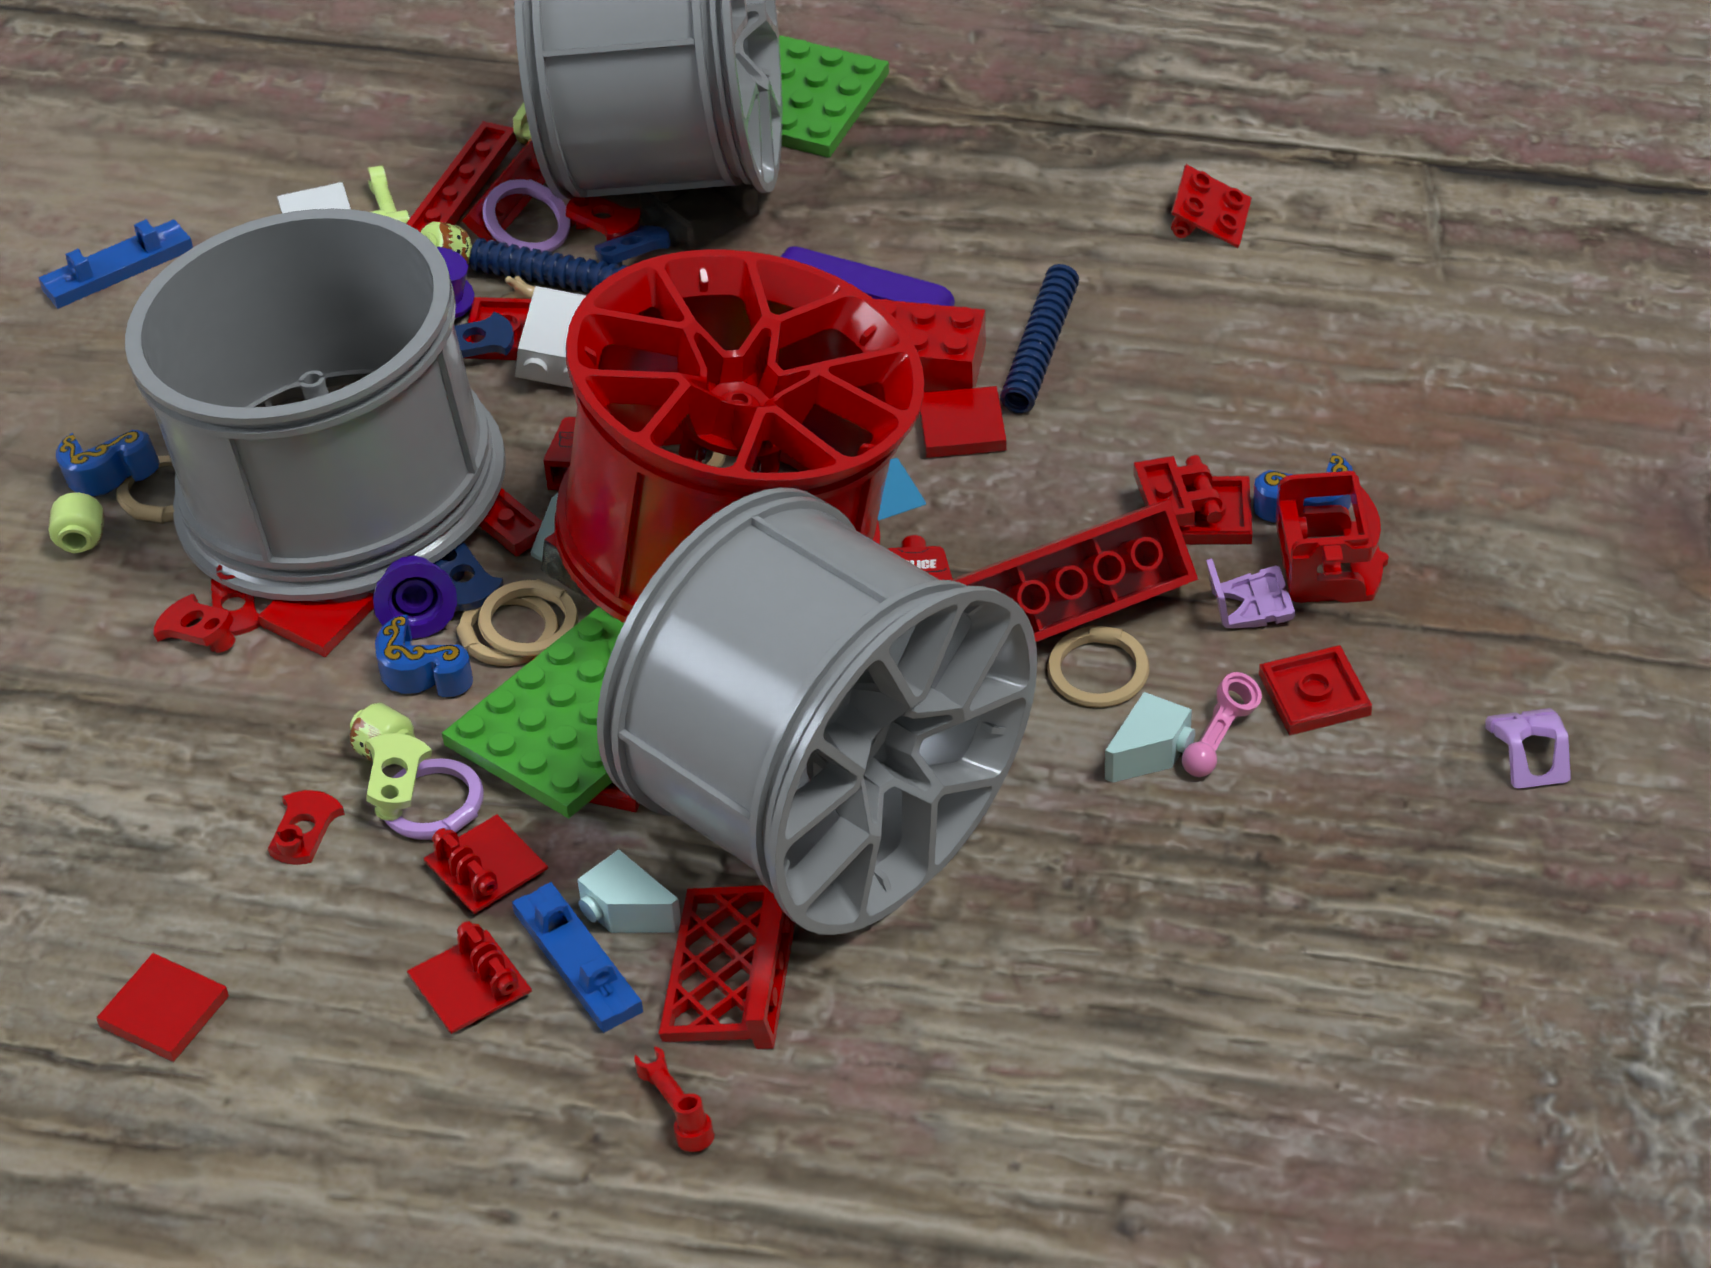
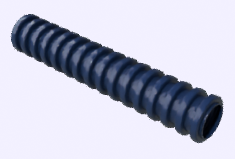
(539, 265)
(1039, 339)

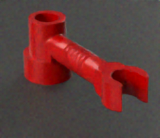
(692, 1125)

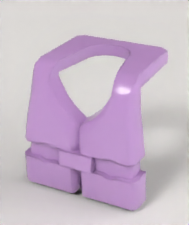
(1262, 597)
(1514, 728)

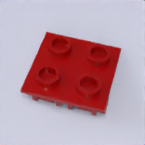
(1210, 207)
(483, 862)
(469, 979)

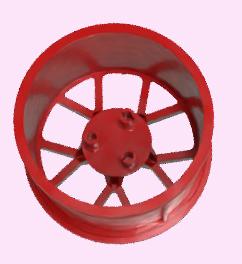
(730, 360)

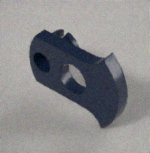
(633, 244)
(497, 334)
(476, 590)

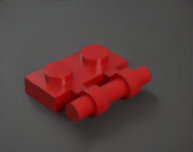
(1163, 480)

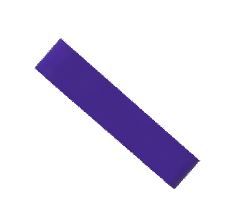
(874, 281)

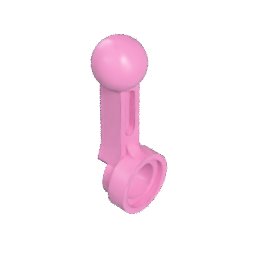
(1200, 757)

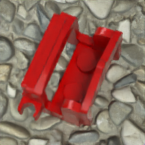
(1304, 554)

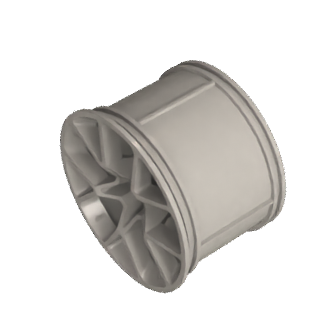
(651, 93)
(351, 479)
(816, 705)

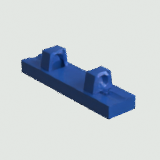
(116, 263)
(577, 957)

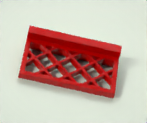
(767, 972)

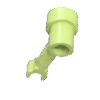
(379, 187)

